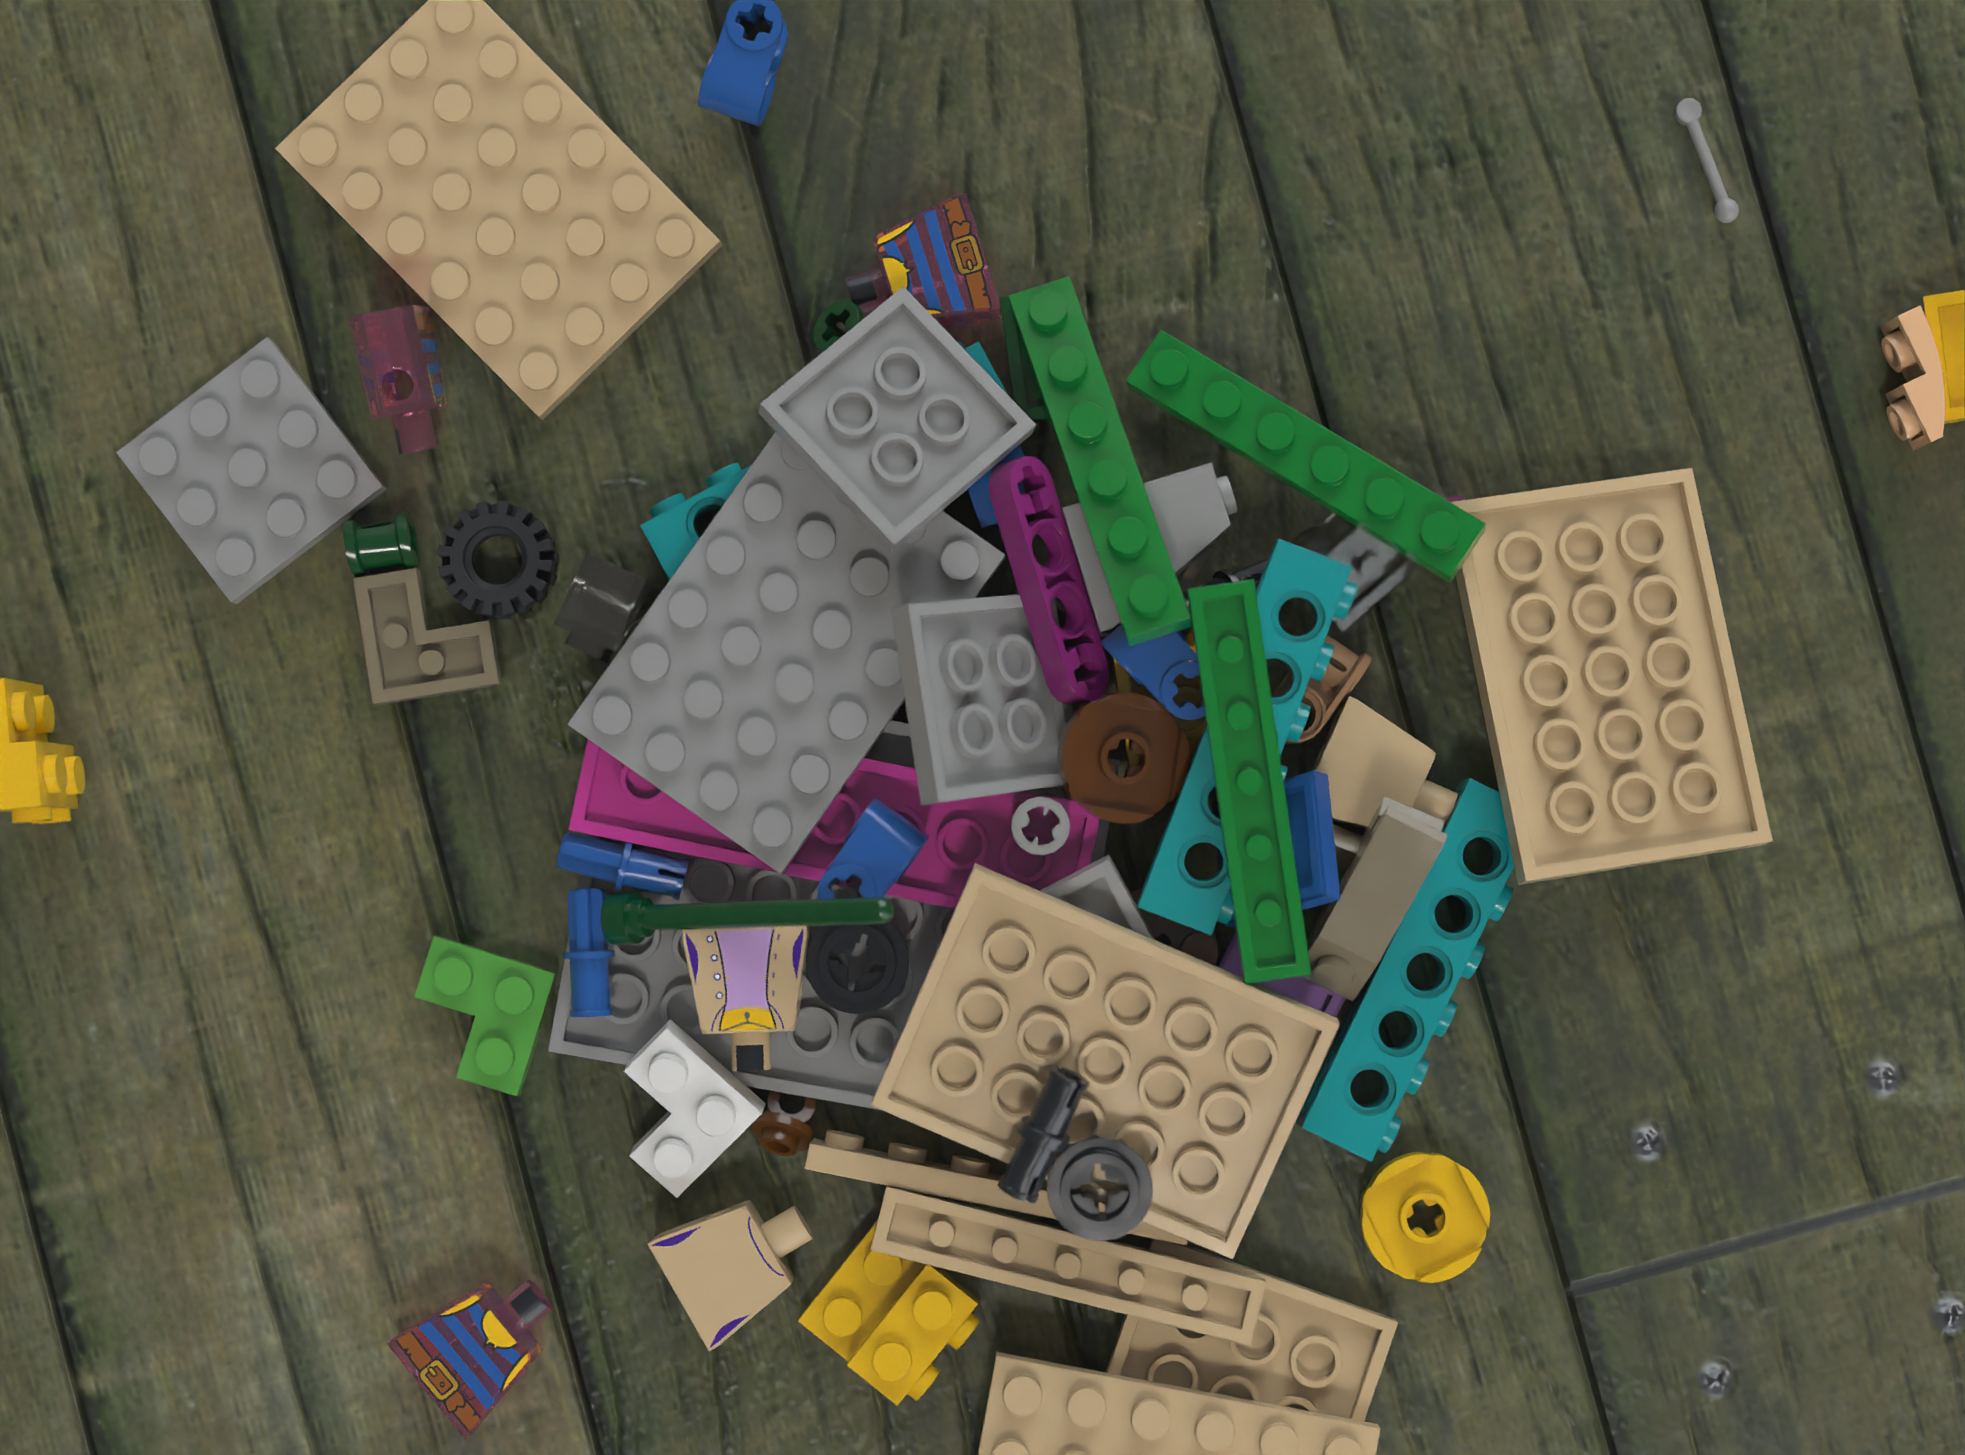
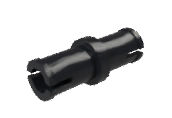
(1043, 1134)

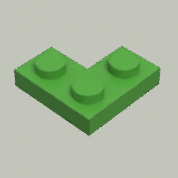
(507, 1006)

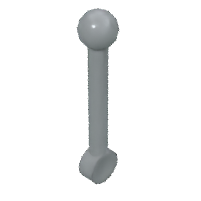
(1687, 114)

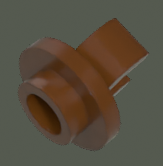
(784, 1132)

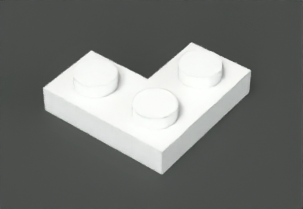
(703, 1103)

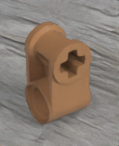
(1332, 689)

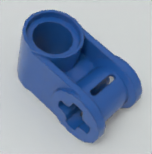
(744, 71)
(1157, 665)
(875, 852)

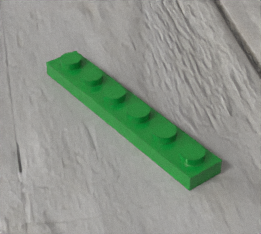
(1306, 456)
(1100, 462)
(1249, 781)

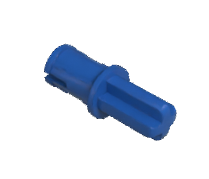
(622, 865)
(588, 954)

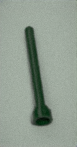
(631, 917)

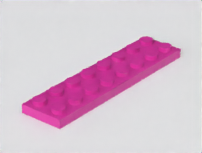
(966, 832)

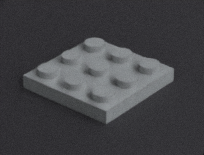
(896, 419)
(251, 470)
(977, 699)

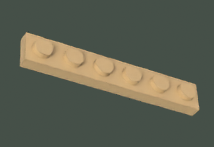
(908, 1169)
(1069, 1266)

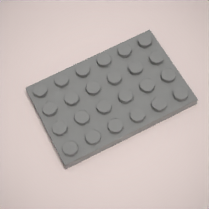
(774, 655)

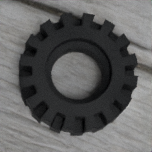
(461, 548)

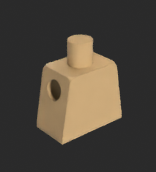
(1376, 760)

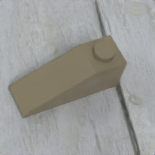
(1372, 903)

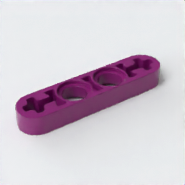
(1041, 583)

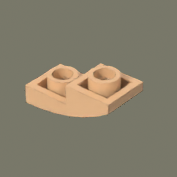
(1918, 405)

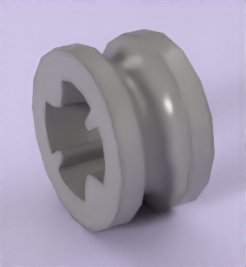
(1021, 820)

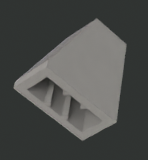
(1191, 517)

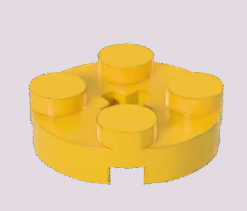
(1459, 1227)

